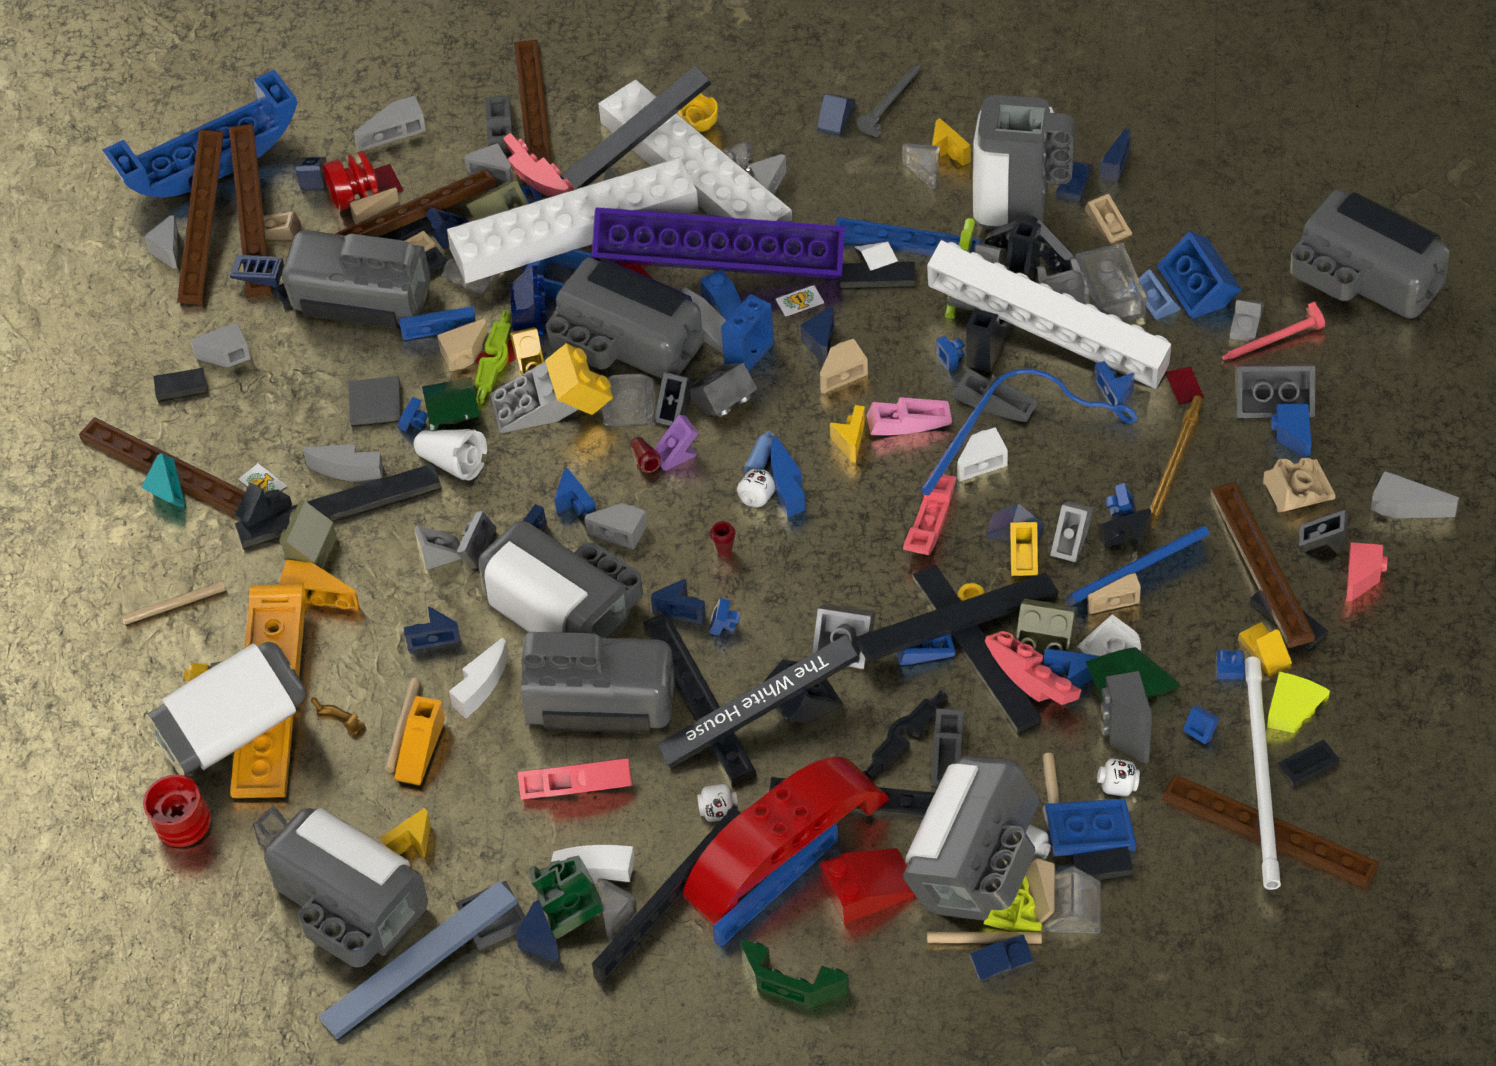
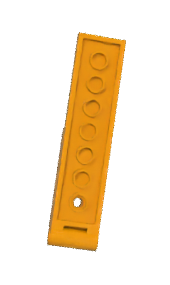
(277, 617)

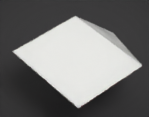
(877, 254)

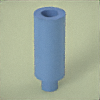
(760, 453)

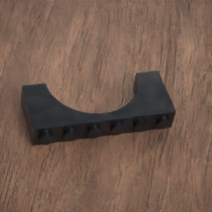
(985, 329)

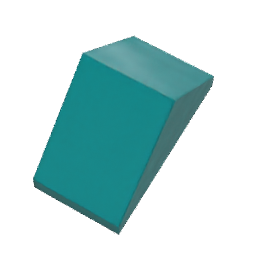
(164, 481)

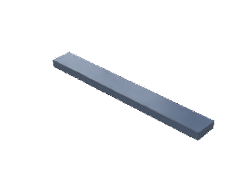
(417, 960)

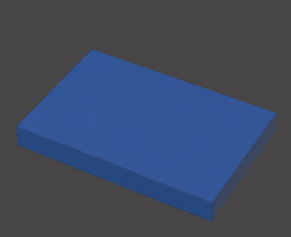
(1088, 826)

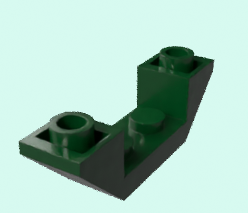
(828, 984)

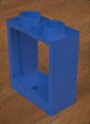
(568, 259)
(748, 331)

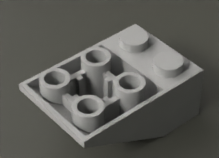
(528, 402)

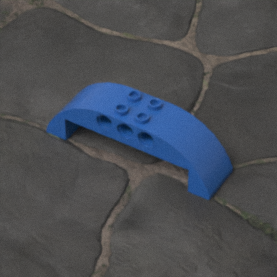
(170, 166)

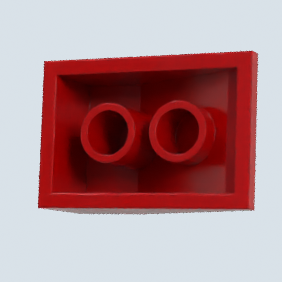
(865, 882)

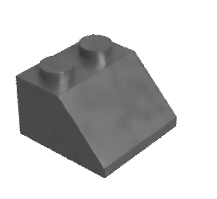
(722, 389)
(837, 621)

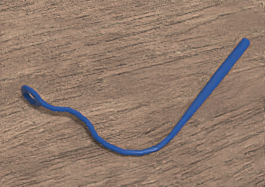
(962, 434)

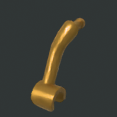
(352, 724)

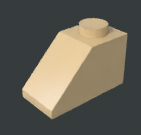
(463, 345)
(843, 365)

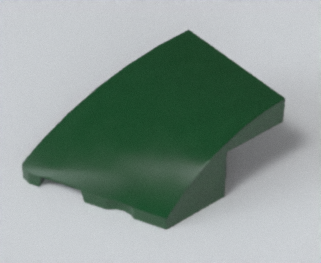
(450, 402)
(1128, 660)
(566, 894)

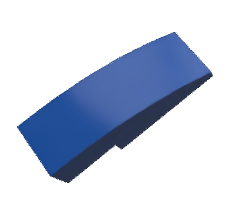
(787, 480)

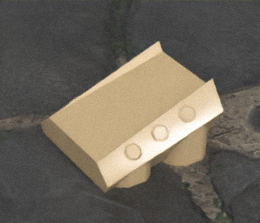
(1297, 484)

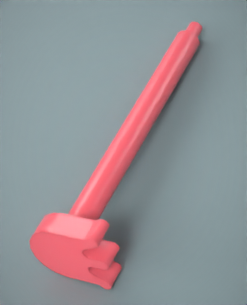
(1314, 319)

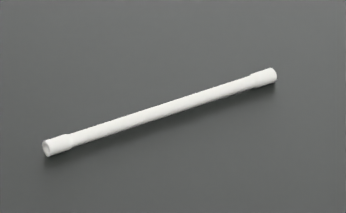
(1270, 865)

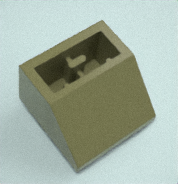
(498, 200)
(308, 535)
(1046, 625)

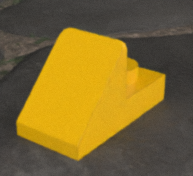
(951, 143)
(849, 435)
(1024, 548)
(1267, 647)
(412, 832)

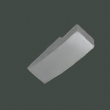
(345, 463)

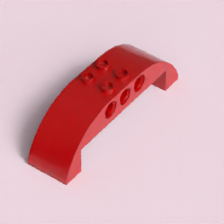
(777, 830)

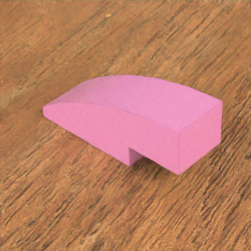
(908, 416)

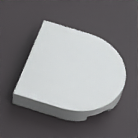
(1109, 637)

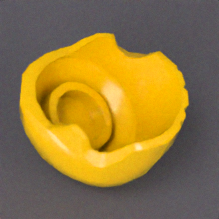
(700, 113)

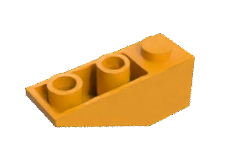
(320, 586)
(419, 739)

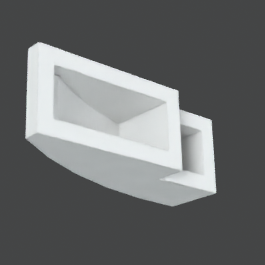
(479, 679)
(602, 861)

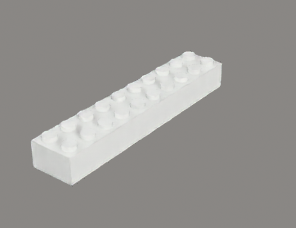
(720, 183)
(565, 220)
(1049, 313)

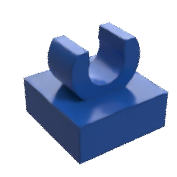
(949, 352)
(413, 416)
(1122, 502)
(723, 617)
(1230, 664)
(1201, 724)

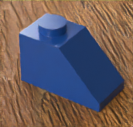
(720, 293)
(1293, 428)

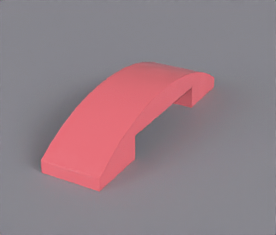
(930, 517)

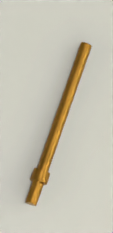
(1189, 421)

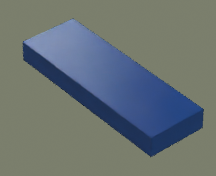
(435, 322)

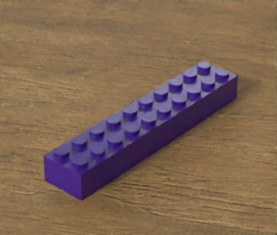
(718, 243)

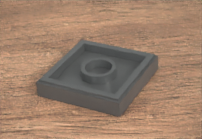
(374, 400)
(501, 928)

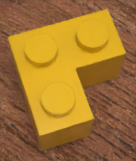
(575, 382)

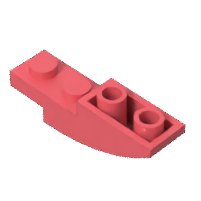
(536, 173)
(1025, 669)
(574, 778)

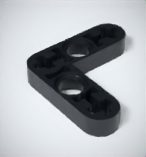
(1056, 257)

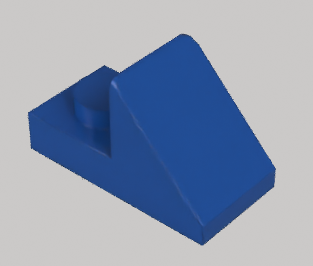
(1115, 389)
(572, 494)
(1069, 664)

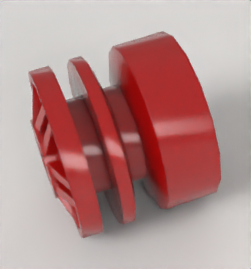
(350, 181)
(177, 810)

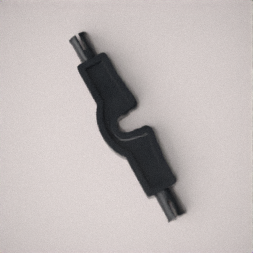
(896, 743)

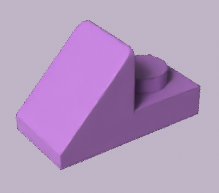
(676, 442)

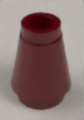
(645, 456)
(722, 537)

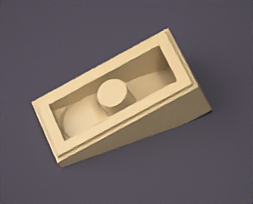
(374, 205)
(1107, 218)
(281, 226)
(1115, 595)
(1041, 887)

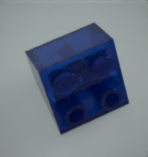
(528, 301)

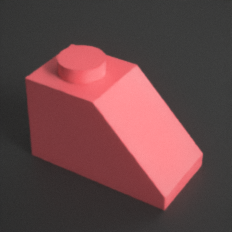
(1364, 568)

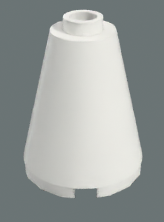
(453, 450)

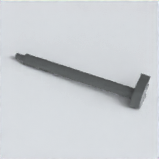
(868, 123)

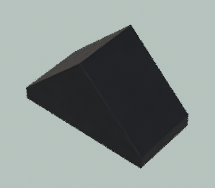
(673, 398)

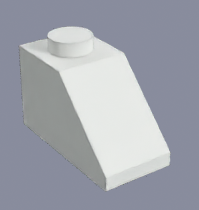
(982, 454)

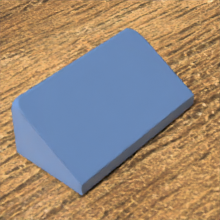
(1159, 299)

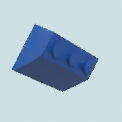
(1198, 275)

